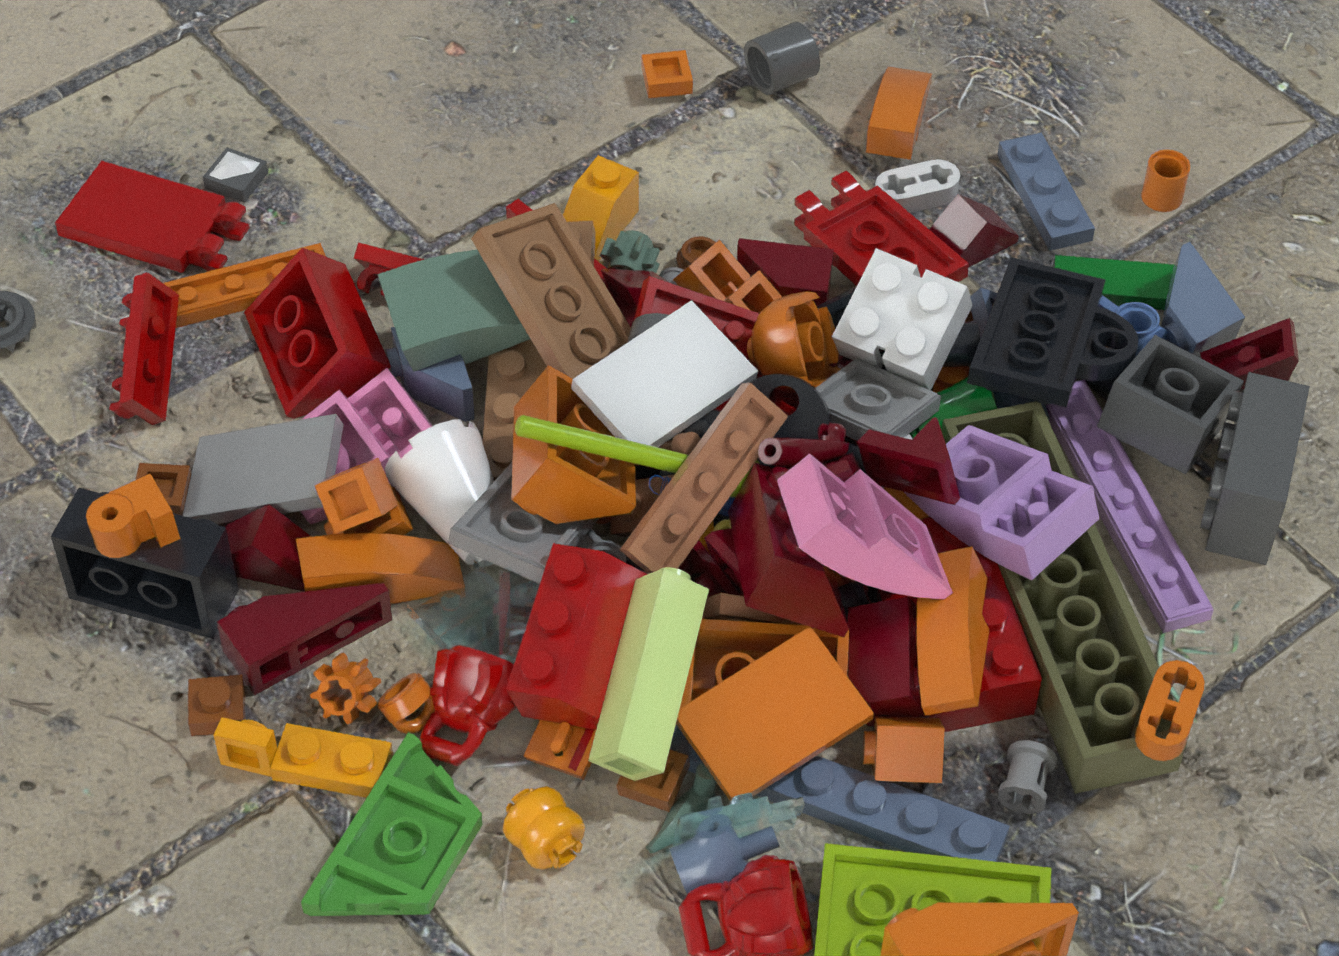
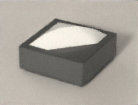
(235, 174)

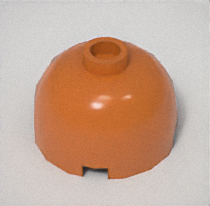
(794, 340)

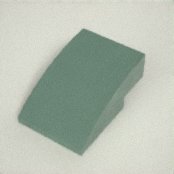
(449, 309)

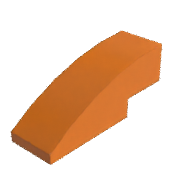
(898, 112)
(724, 278)
(405, 564)
(953, 637)

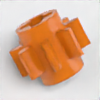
(345, 688)

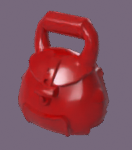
(468, 698)
(758, 912)

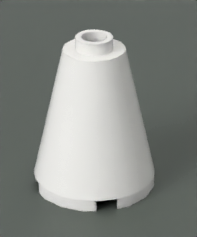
(443, 476)

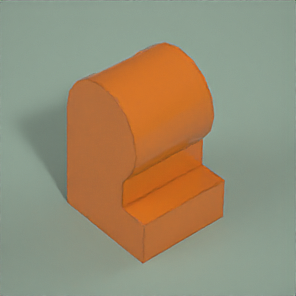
(130, 517)

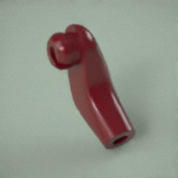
(790, 451)

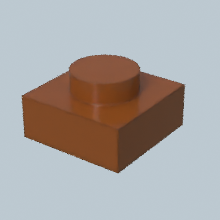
(171, 480)
(212, 699)
(659, 789)

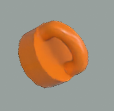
(403, 700)

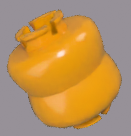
(543, 828)

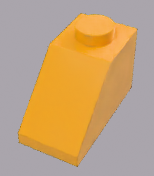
(606, 196)

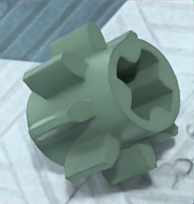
(630, 252)

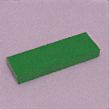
(1124, 279)

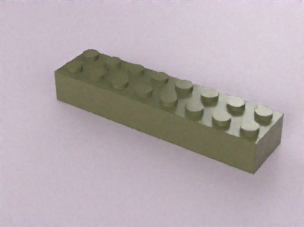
(1080, 635)

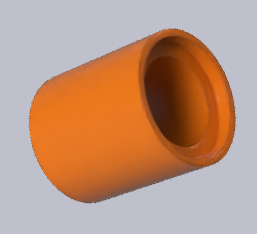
(1165, 180)

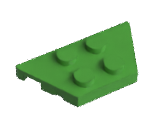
(399, 843)

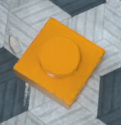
(245, 745)

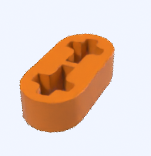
(1179, 713)

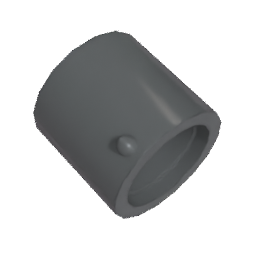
(782, 58)

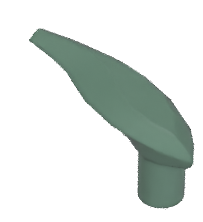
(693, 800)

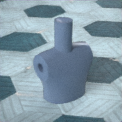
(719, 854)

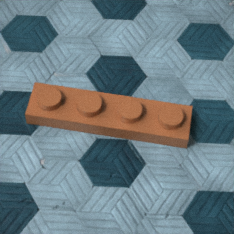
(704, 481)

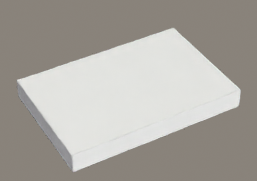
(664, 378)

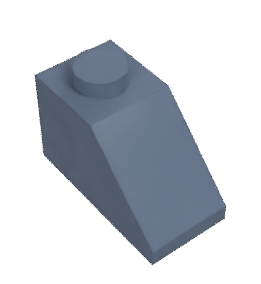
(1197, 306)
(439, 385)

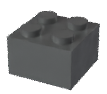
(1169, 404)

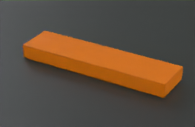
(228, 288)

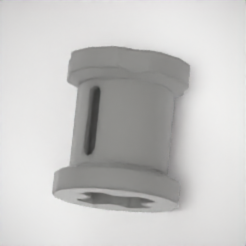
(1027, 776)

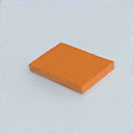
(773, 715)

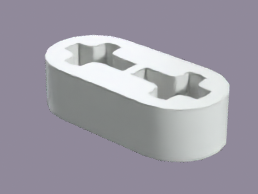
(921, 184)

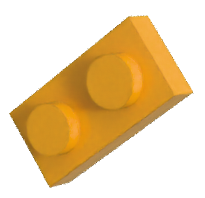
(330, 760)

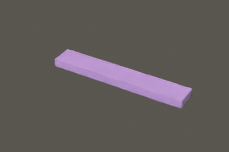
(1129, 513)

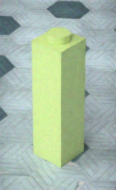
(649, 674)

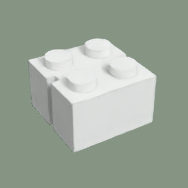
(903, 316)

